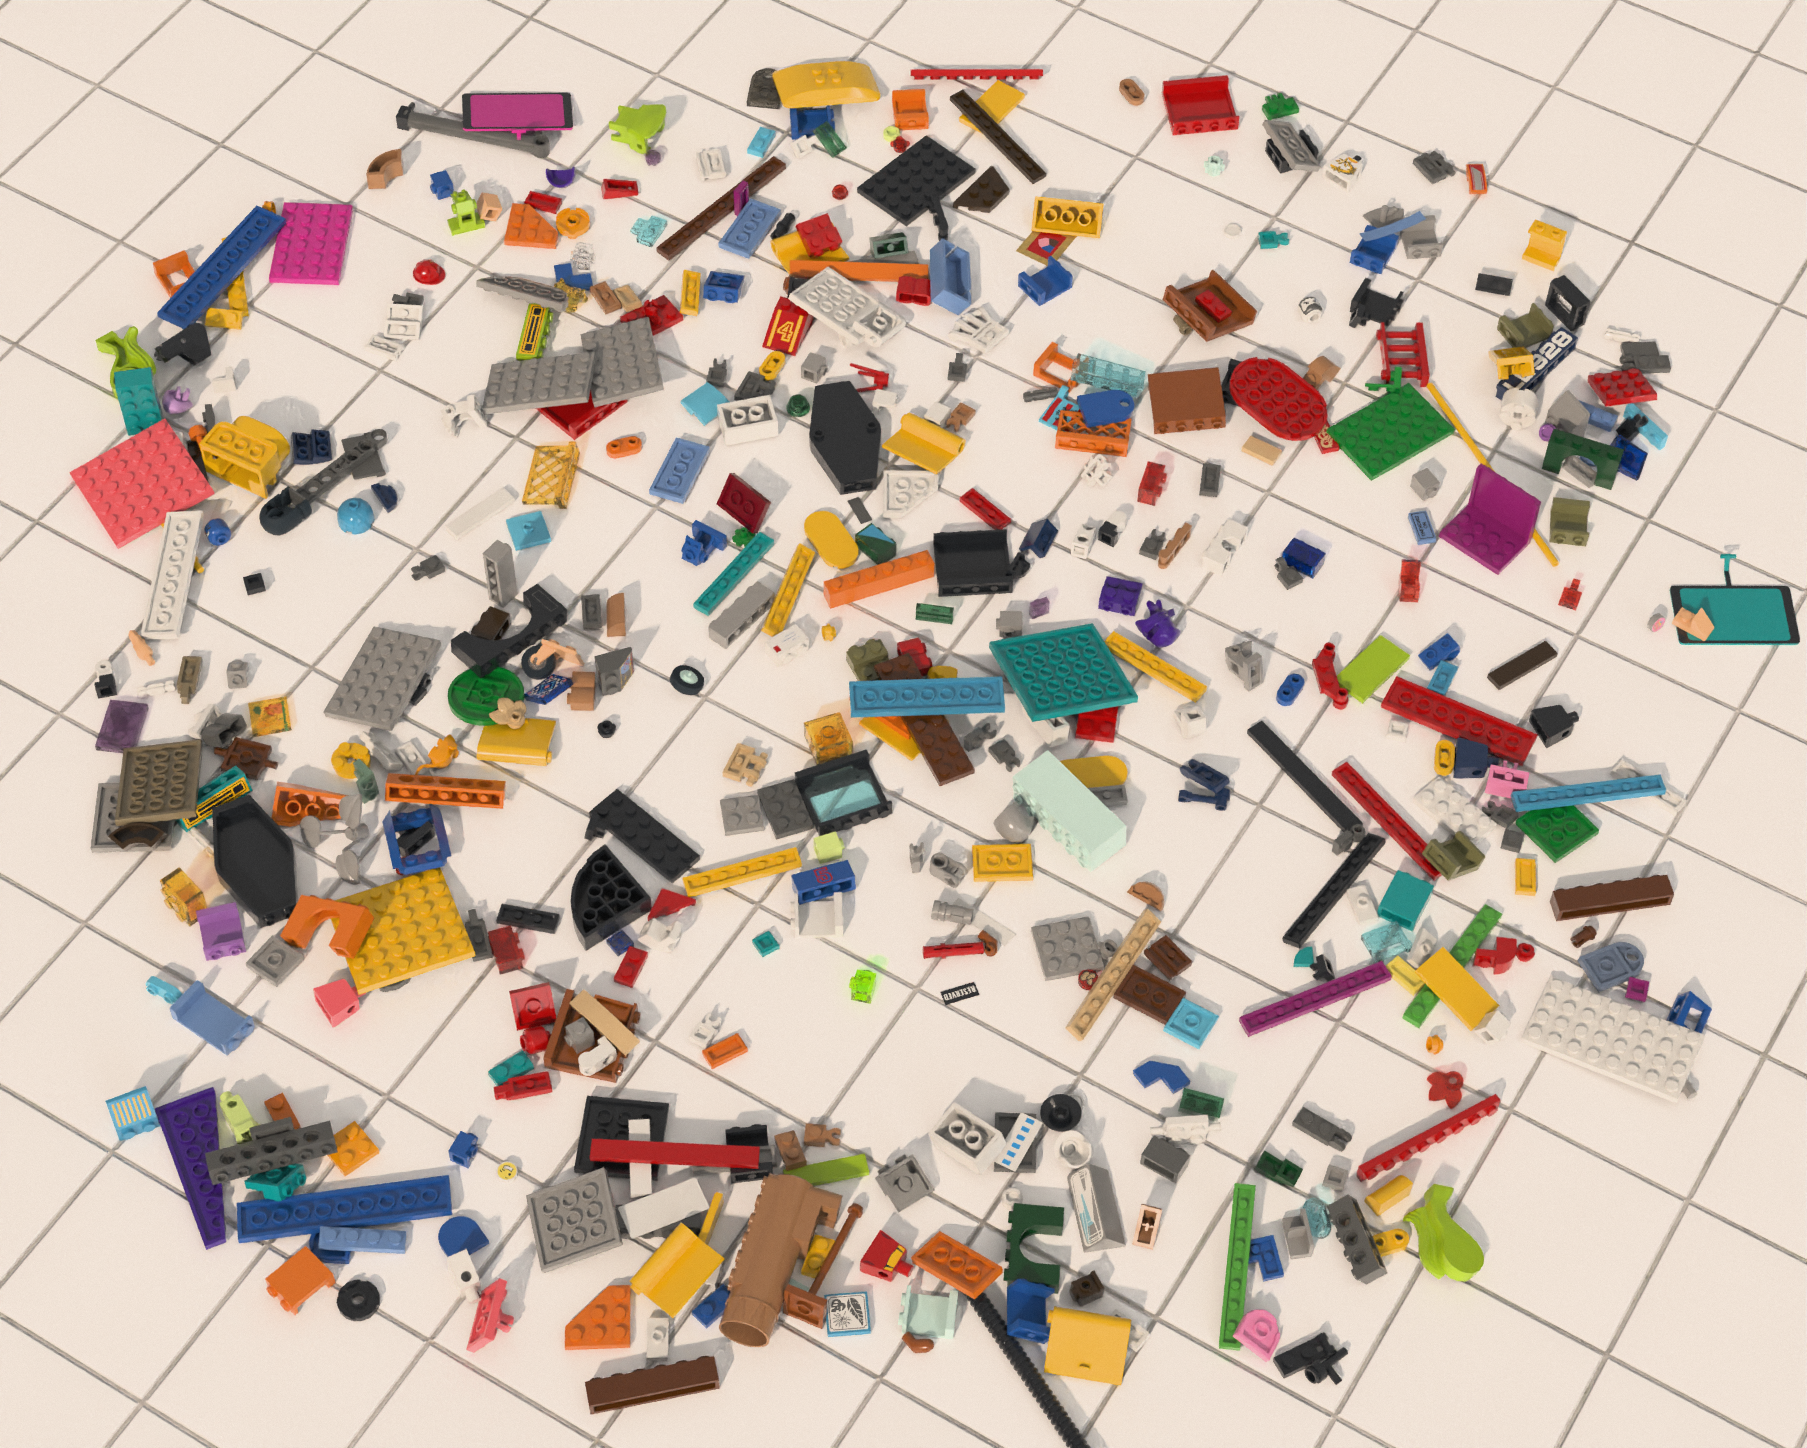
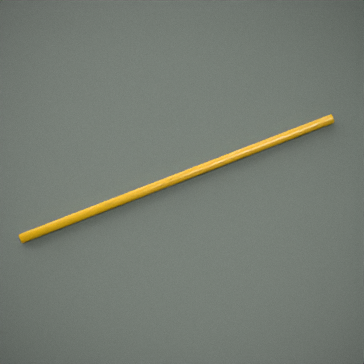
(1480, 457)

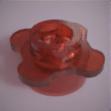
(899, 144)

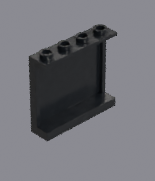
(972, 563)

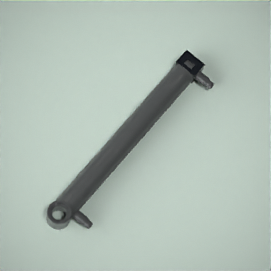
(407, 119)

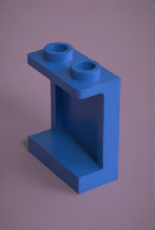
(805, 121)
(1375, 253)

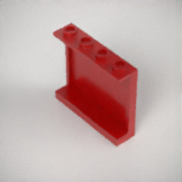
(1199, 105)
(580, 417)

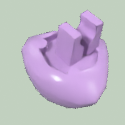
(176, 402)

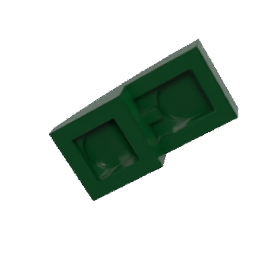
(1278, 1170)

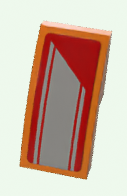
(1476, 178)

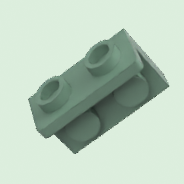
(366, 781)

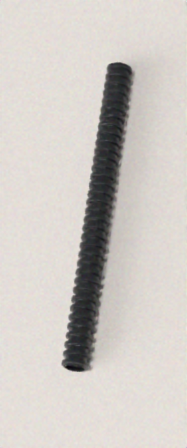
(1029, 1374)

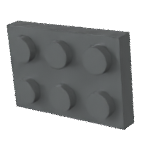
(785, 809)
(1004, 1123)

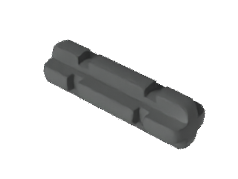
(1040, 394)

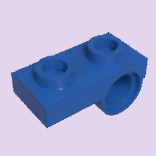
(1442, 649)

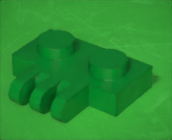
(1279, 107)

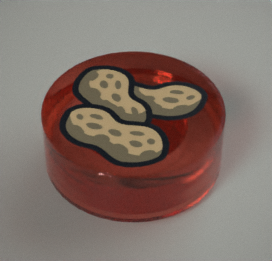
(1087, 979)

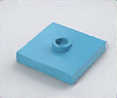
(528, 530)
(1191, 1023)

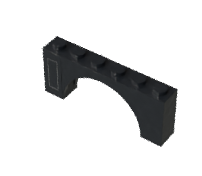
(486, 655)

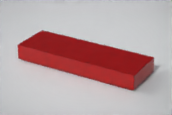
(985, 509)

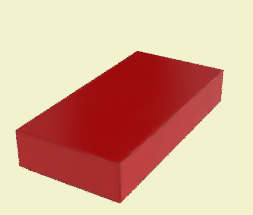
(543, 202)

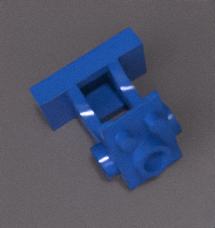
(706, 540)

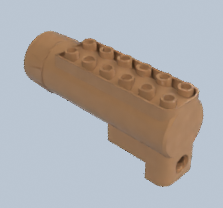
(775, 1238)

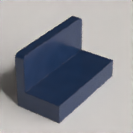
(1039, 537)

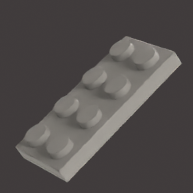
(1291, 146)

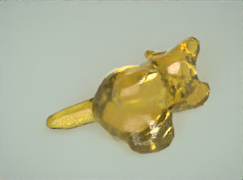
(575, 294)

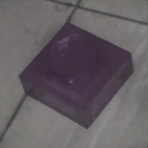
(1039, 607)

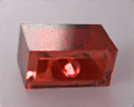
(505, 949)

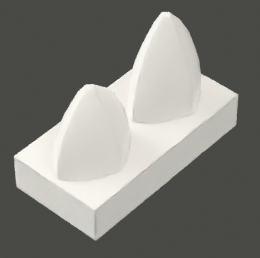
(204, 719)

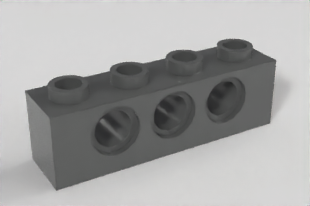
(1373, 1265)

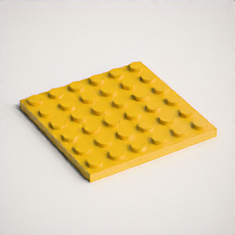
(411, 931)

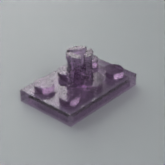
(121, 726)

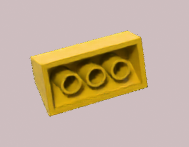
(1067, 217)

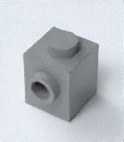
(813, 367)
(1425, 484)
(1009, 624)
(579, 1035)

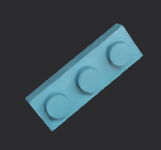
(1650, 431)

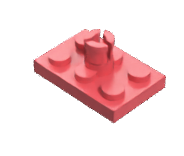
(489, 1316)

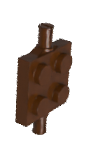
(248, 756)

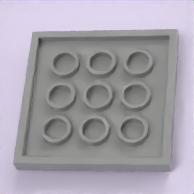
(105, 823)
(574, 1220)

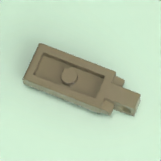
(188, 677)

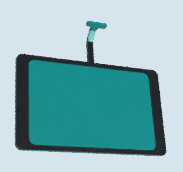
(1739, 612)

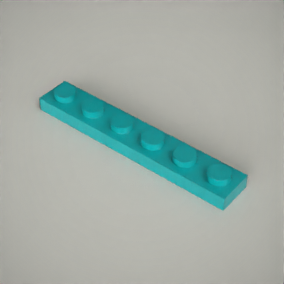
(733, 574)

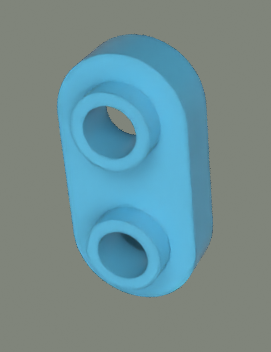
(159, 987)

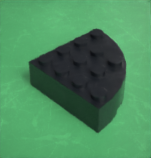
(605, 898)

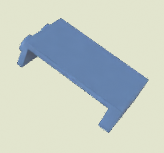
(211, 1019)

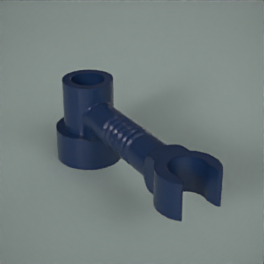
(1220, 798)

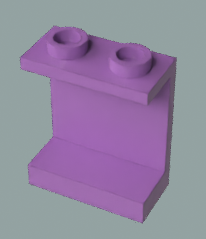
(221, 931)

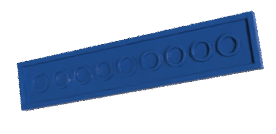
(221, 267)
(344, 1208)

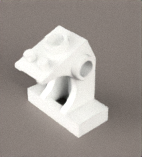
(463, 410)

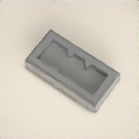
(1580, 470)

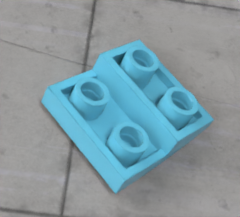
(704, 403)

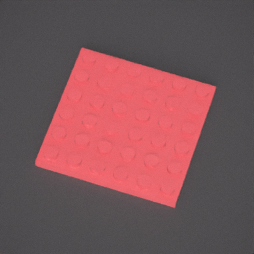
(141, 482)

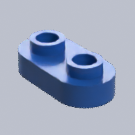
(1290, 687)

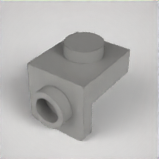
(237, 674)

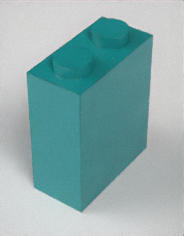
(1405, 900)

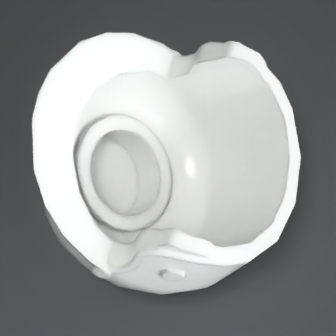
(1072, 1149)

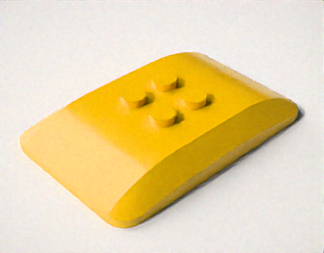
(825, 84)

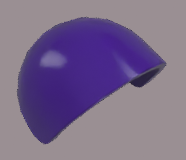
(561, 178)

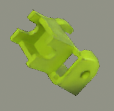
(638, 125)

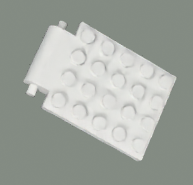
(847, 308)

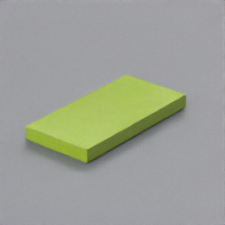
(1372, 668)

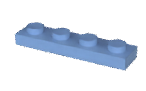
(362, 1240)

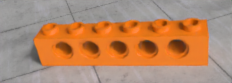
(445, 790)

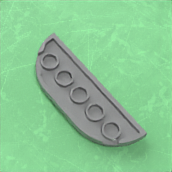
(526, 290)

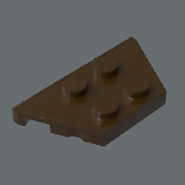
(984, 193)

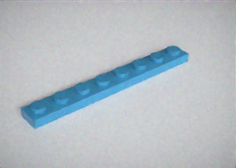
(1588, 793)

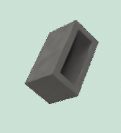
(1165, 1159)

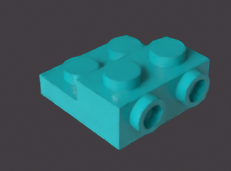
(279, 1182)

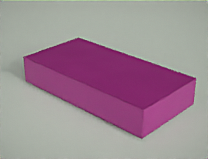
(741, 197)

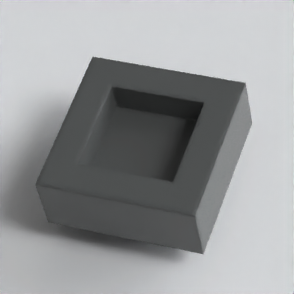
(1512, 841)

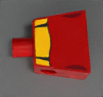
(885, 1258)

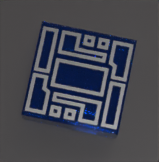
(619, 942)

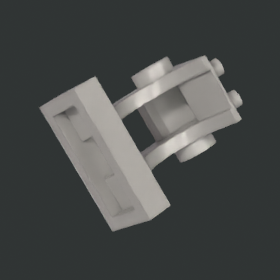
(1241, 661)

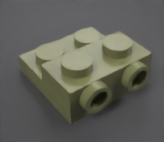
(864, 657)

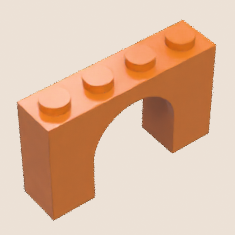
(312, 911)

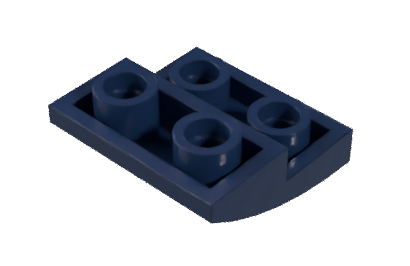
(311, 447)

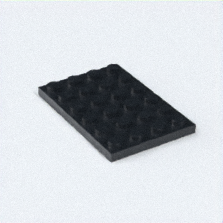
(911, 179)

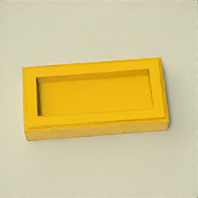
(1525, 877)

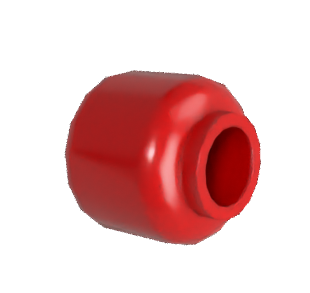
(534, 1039)

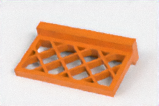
(1091, 442)

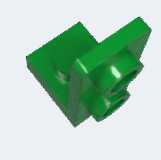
(1395, 376)

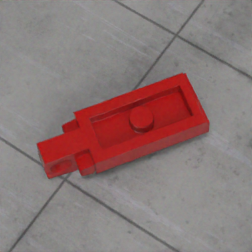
(524, 1086)

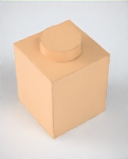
(488, 206)

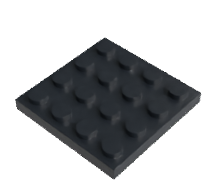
(610, 1120)

